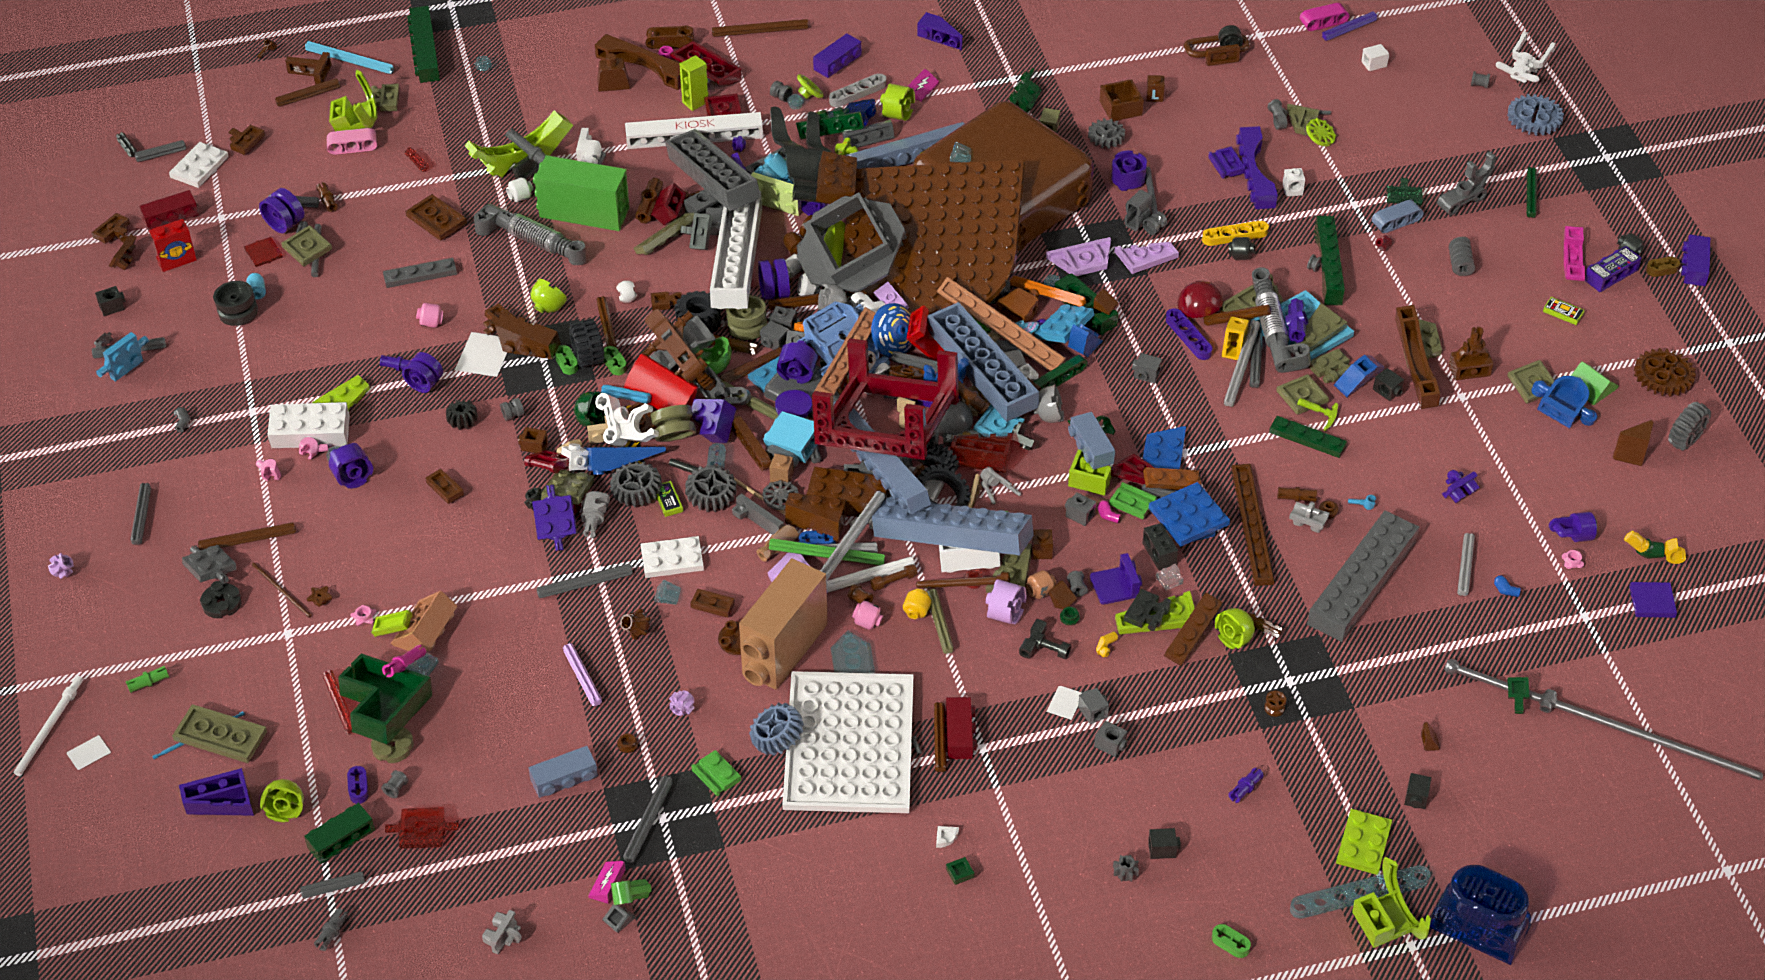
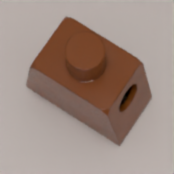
(1019, 305)

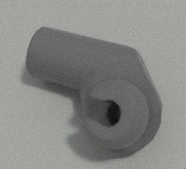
(183, 417)

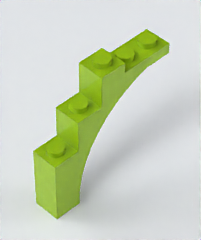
(501, 158)

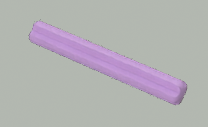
(582, 674)

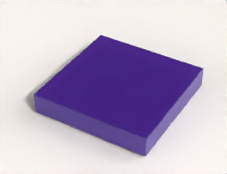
(1653, 599)

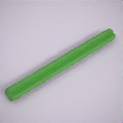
(825, 551)

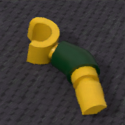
(1654, 549)

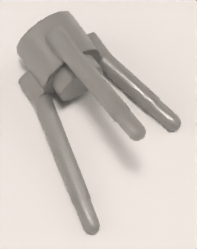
(991, 478)

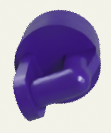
(1578, 526)

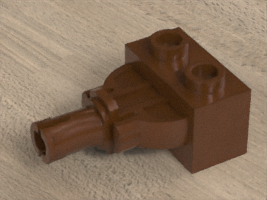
(1472, 358)

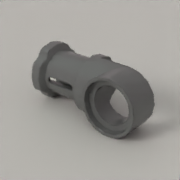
(1279, 114)

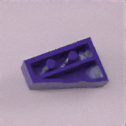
(217, 795)

